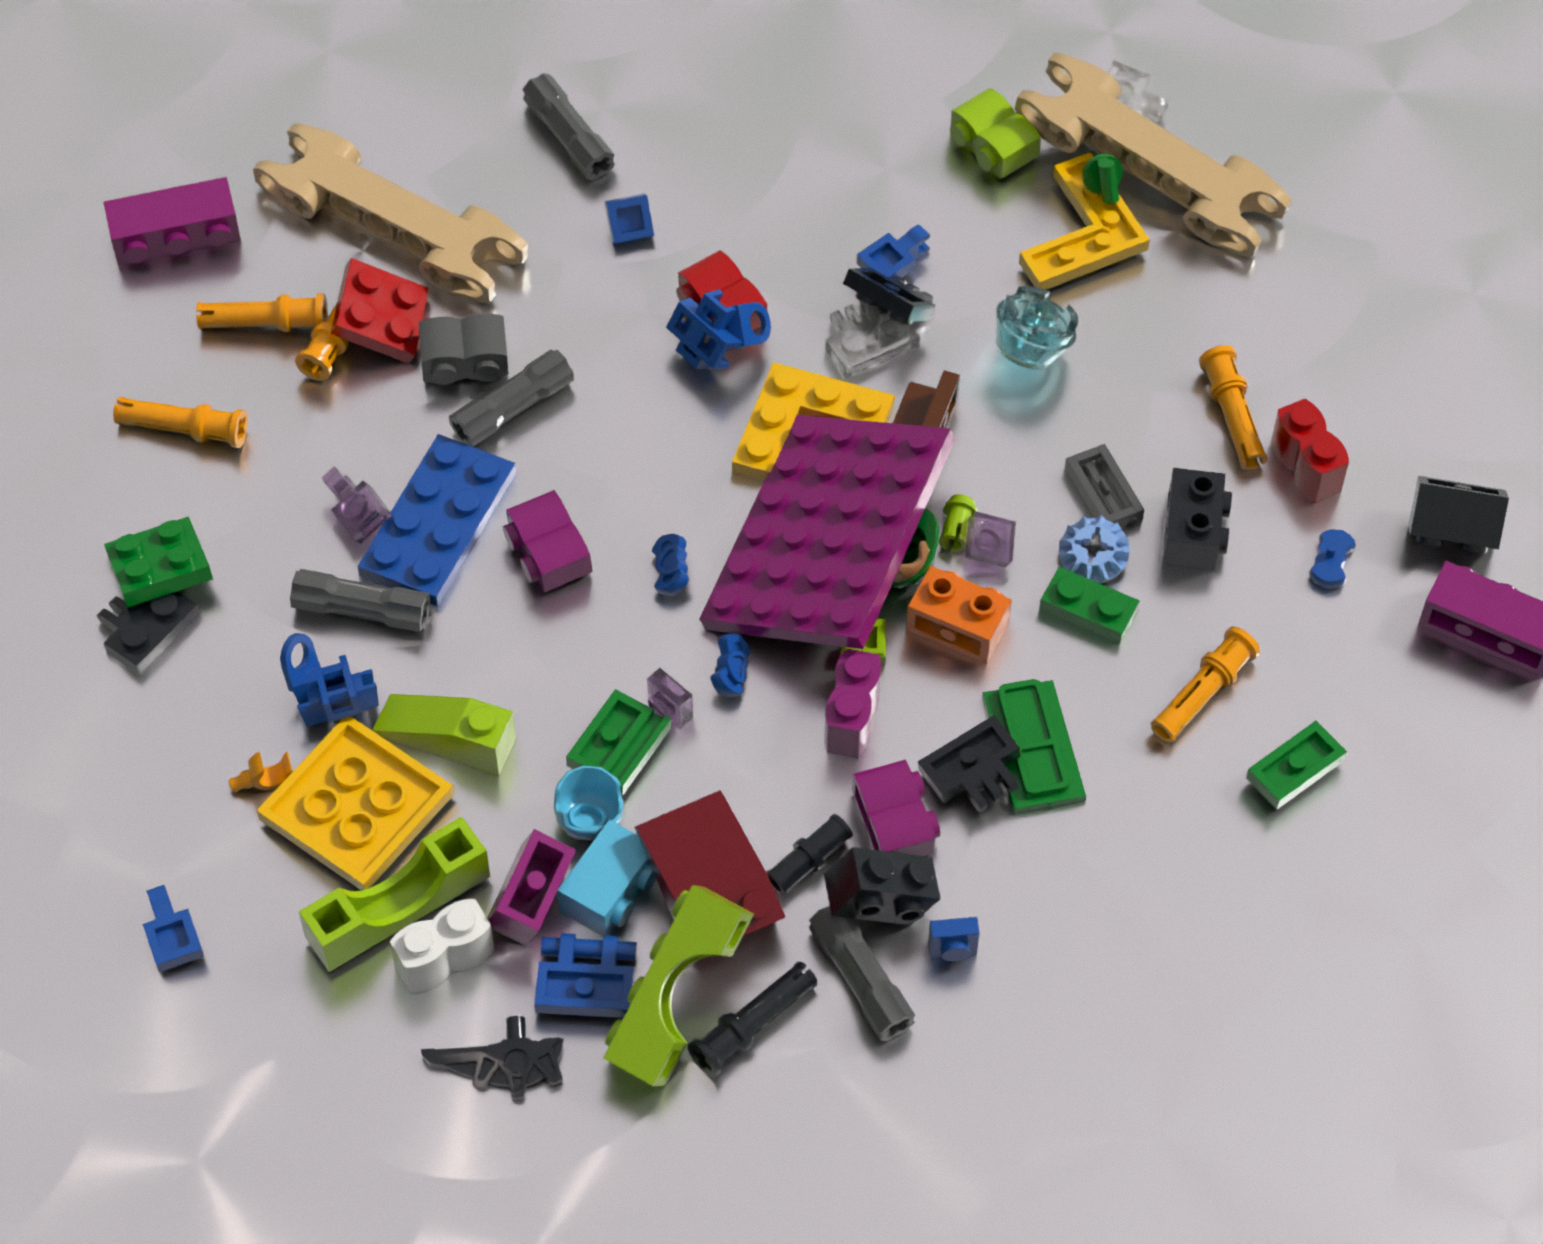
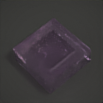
(990, 539)
(669, 698)

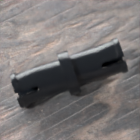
(809, 854)

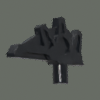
(510, 1064)

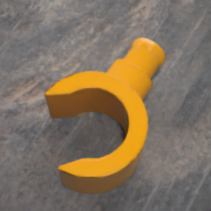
(262, 777)

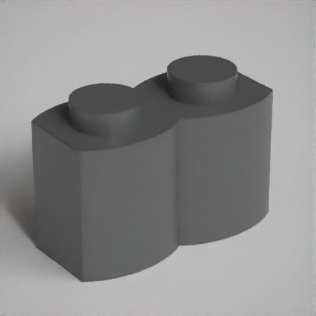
(463, 348)

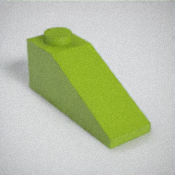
(450, 728)

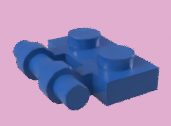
(585, 988)

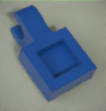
(895, 256)
(171, 934)

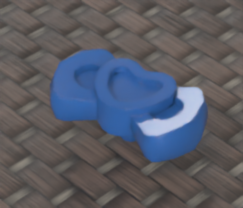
(1331, 558)
(671, 564)
(731, 665)

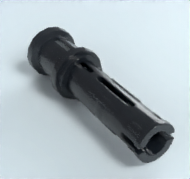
(737, 1030)

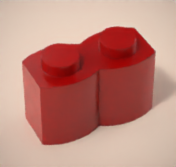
(719, 273)
(1309, 450)

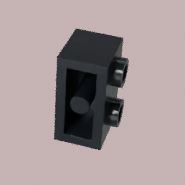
(1458, 514)
(1195, 519)
(881, 886)

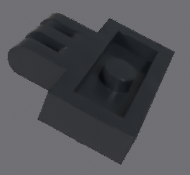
(892, 293)
(145, 628)
(973, 764)

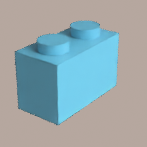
(606, 880)

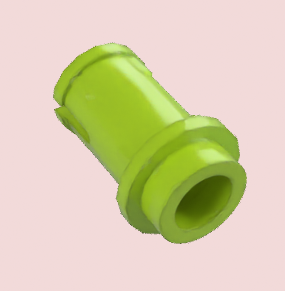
(955, 526)

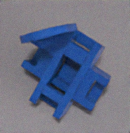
(728, 331)
(311, 681)

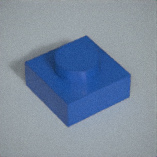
(629, 218)
(953, 938)

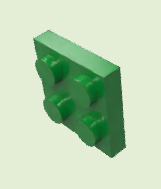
(158, 561)

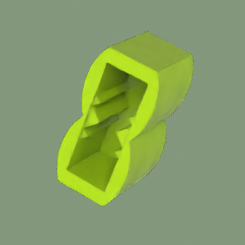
(995, 133)

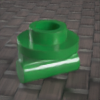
(1102, 176)

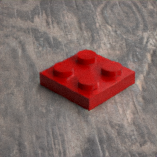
(379, 310)

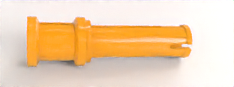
(283, 313)
(321, 352)
(1229, 391)
(200, 422)
(1216, 671)

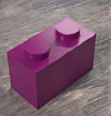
(530, 887)

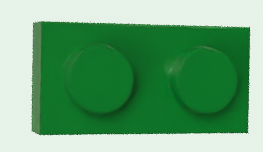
(1089, 604)
(1296, 764)

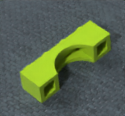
(354, 921)
(647, 1037)

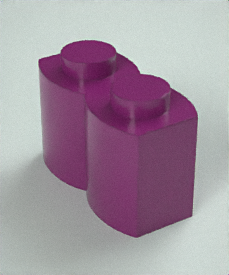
(548, 541)
(852, 703)
(893, 809)

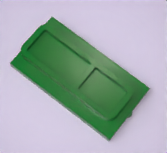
(1047, 763)

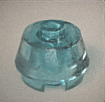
(1034, 329)

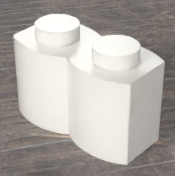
(449, 943)

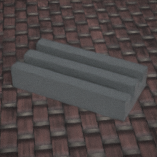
(1134, 508)

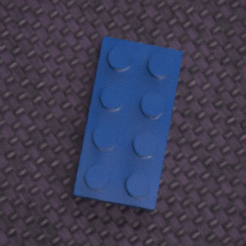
(437, 518)

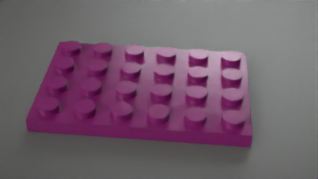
(828, 531)

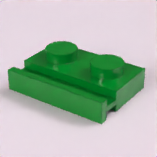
(620, 738)

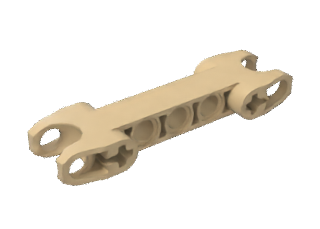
(1209, 190)
(447, 244)

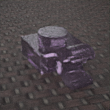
(359, 506)

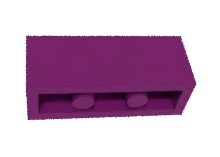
(172, 221)
(1486, 616)

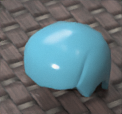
(586, 801)

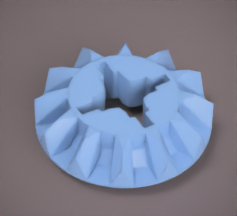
(1106, 563)

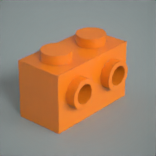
(958, 614)

